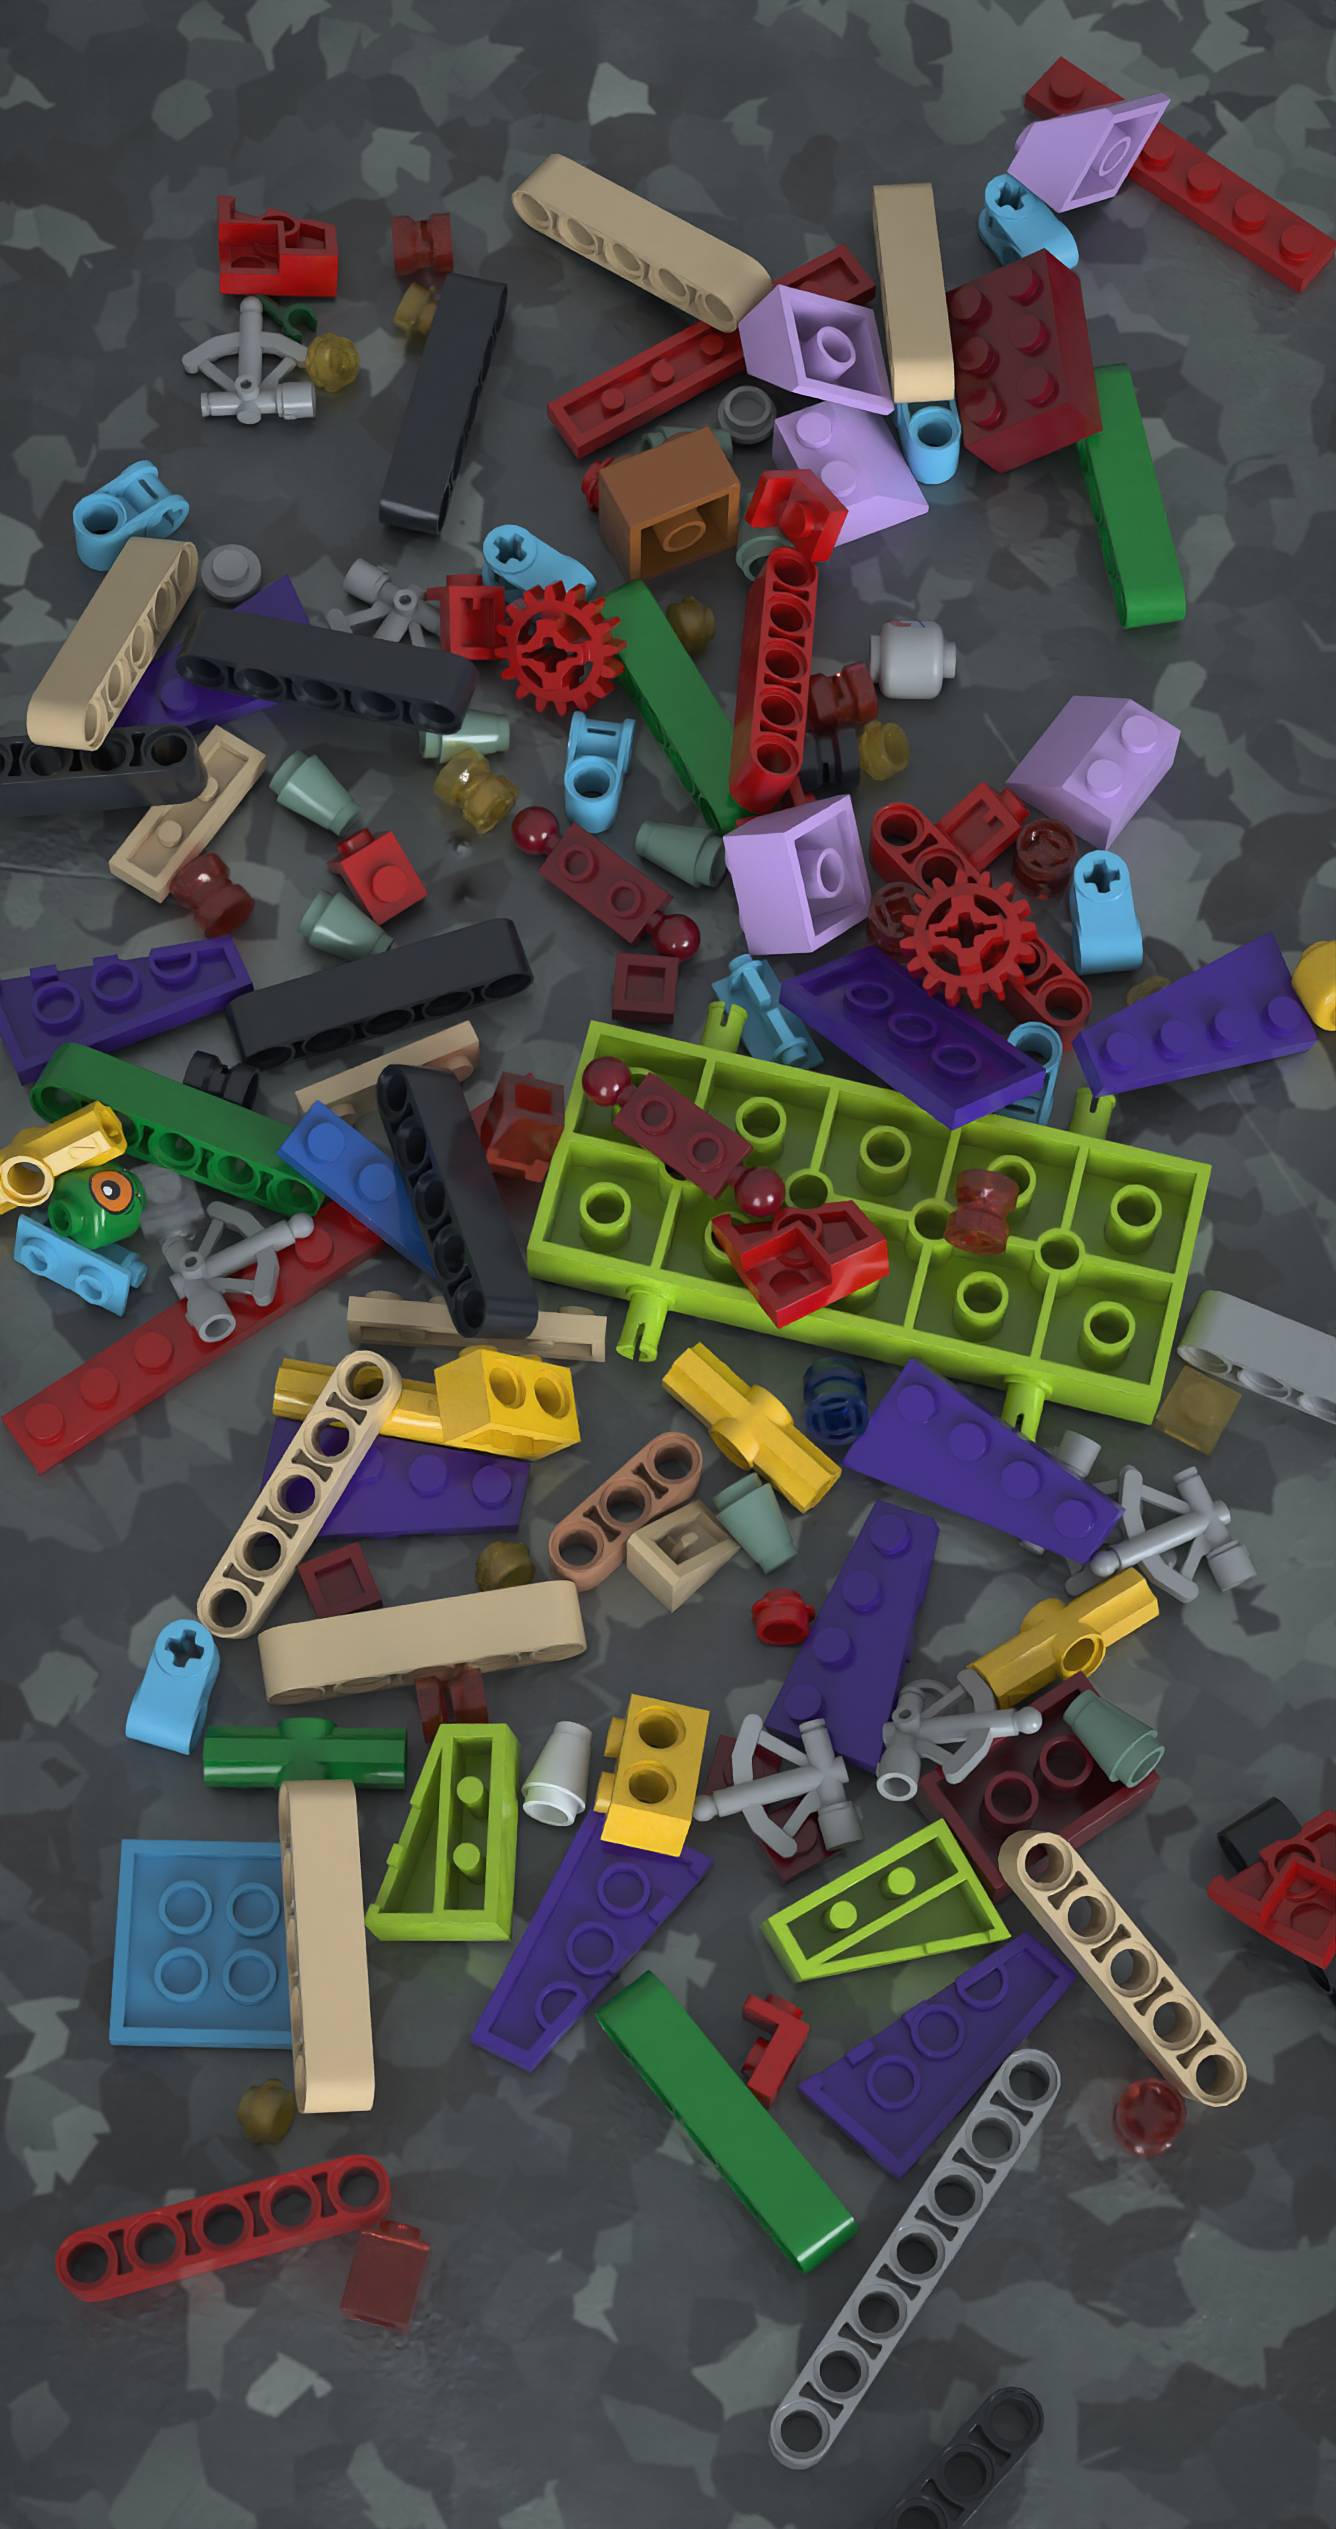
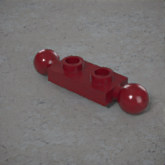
(605, 883)
(683, 1136)

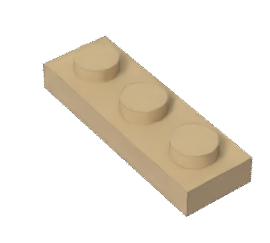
(179, 832)
(354, 1090)

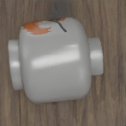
(911, 659)

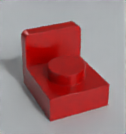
(800, 508)
(470, 616)
(984, 824)
(774, 2059)

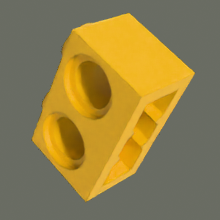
(506, 1404)
(658, 1775)

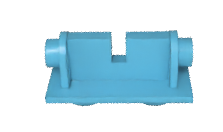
(770, 1028)
(95, 1275)

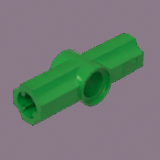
(305, 1751)

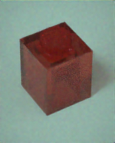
(523, 1126)
(387, 2276)

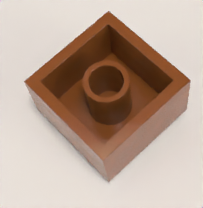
(668, 505)

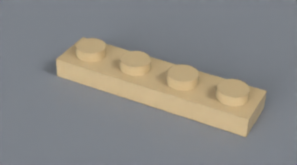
(390, 1320)

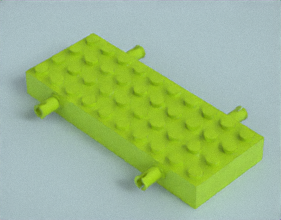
(1063, 1316)

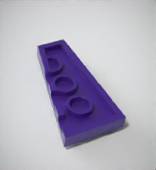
(169, 699)
(116, 1000)
(1203, 1023)
(970, 1460)
(408, 1489)
(861, 1639)
(580, 1938)
(925, 2068)

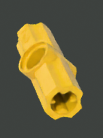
(74, 1142)
(412, 1418)
(751, 1427)
(1066, 1638)

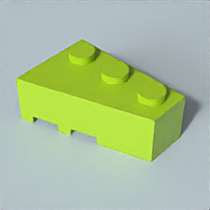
(459, 1845)
(888, 1911)

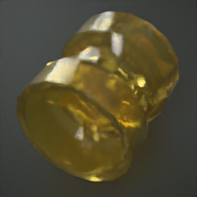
(476, 790)

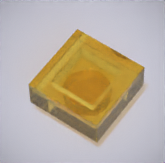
(1197, 1410)

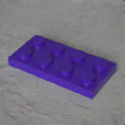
(912, 1040)

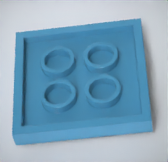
(200, 1946)

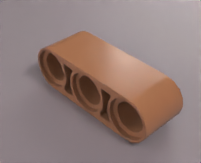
(635, 1483)

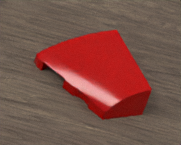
(275, 253)
(804, 1257)
(1290, 1892)

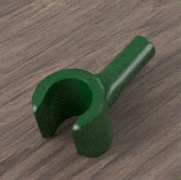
(288, 316)

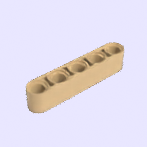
(641, 242)
(912, 293)
(112, 643)
(271, 1513)
(419, 1640)
(326, 1946)
(1151, 1980)

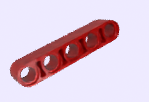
(773, 680)
(934, 856)
(191, 2219)

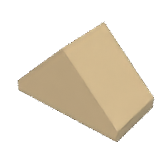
(679, 1553)

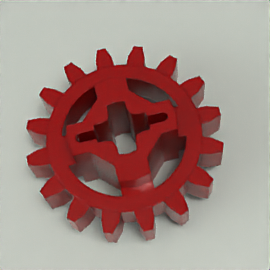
(574, 628)
(944, 939)

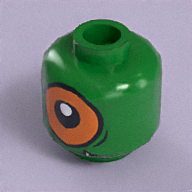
(97, 1205)

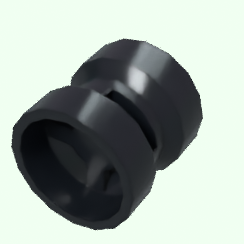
(830, 759)
(234, 1085)

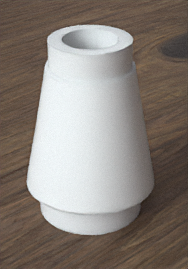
(560, 1776)

